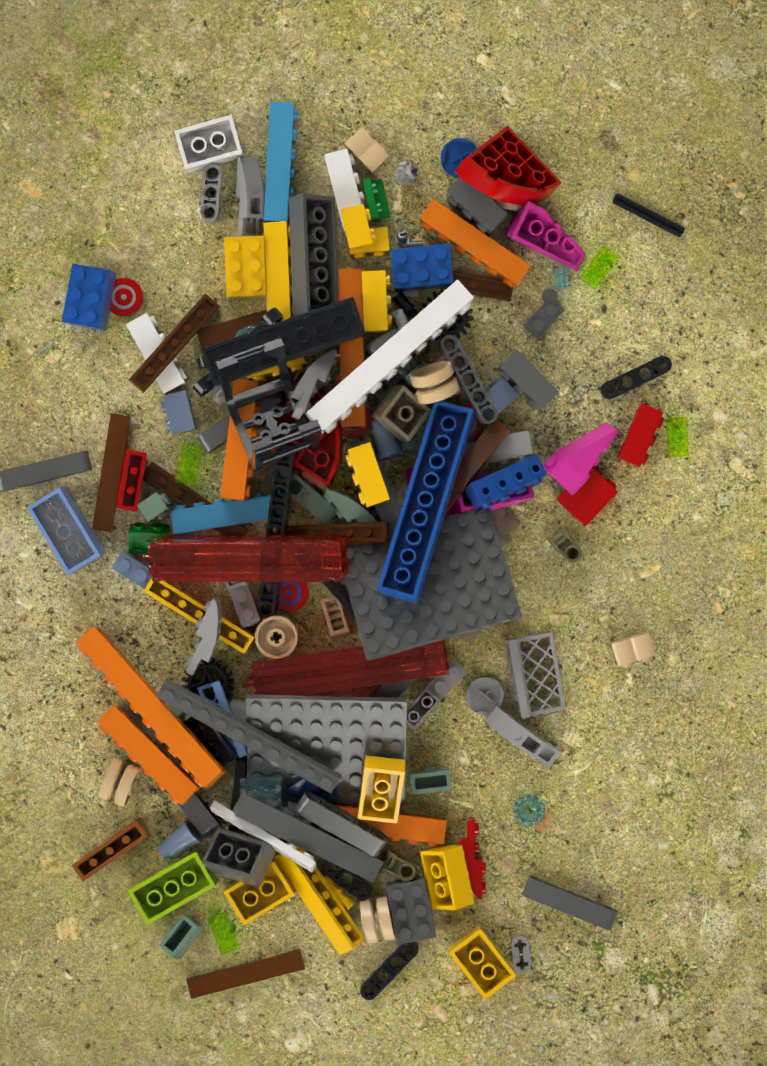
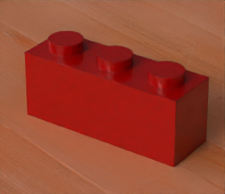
(641, 435)
(131, 480)

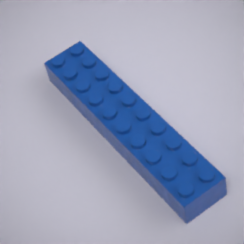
(426, 501)

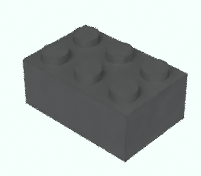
(475, 206)
(527, 380)
(238, 857)
(411, 910)

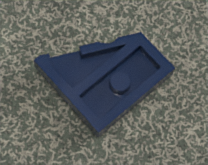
(301, 785)

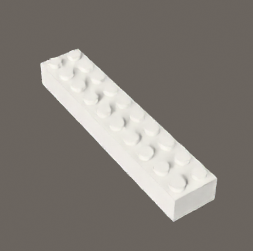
(391, 355)

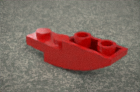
(475, 865)

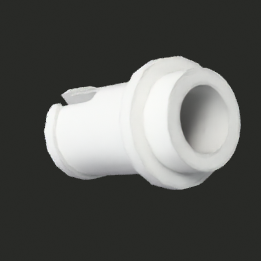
(400, 318)

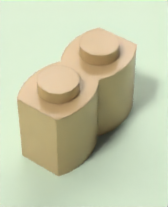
(367, 149)
(633, 649)

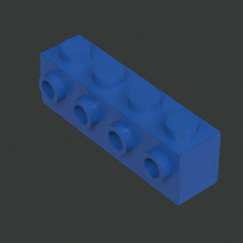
(506, 482)

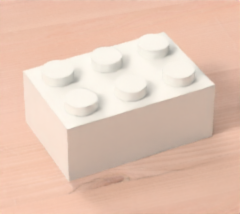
(209, 143)

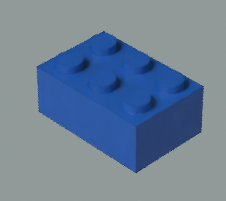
(422, 267)
(89, 297)

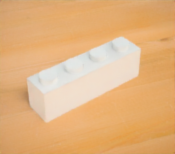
(343, 180)
(148, 339)

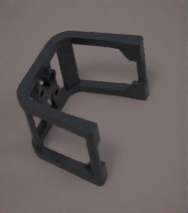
(274, 435)

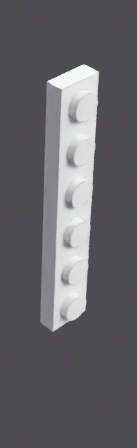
(287, 849)

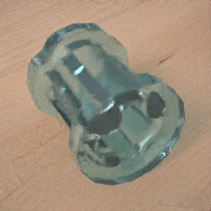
(562, 278)

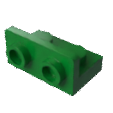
(376, 199)
(142, 534)

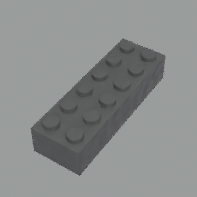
(313, 252)

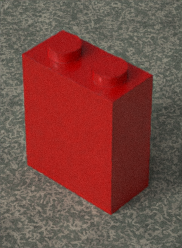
(589, 498)

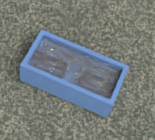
(66, 530)

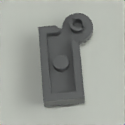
(545, 315)

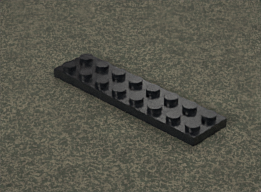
(299, 334)

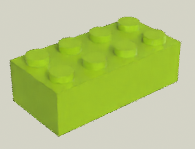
(172, 886)

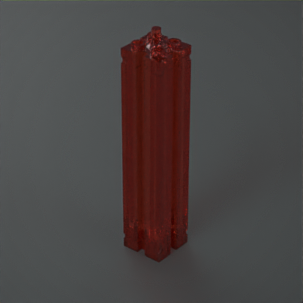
(248, 558)
(345, 670)

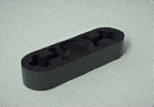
(355, 892)

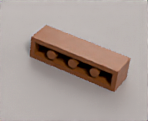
(111, 849)

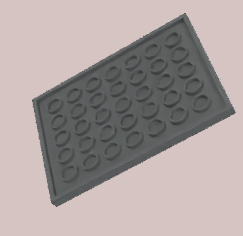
(462, 592)
(331, 732)

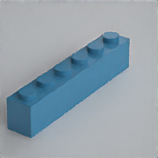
(279, 161)
(221, 513)

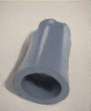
(386, 443)
(180, 841)

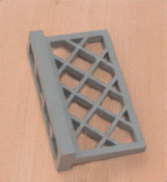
(518, 673)

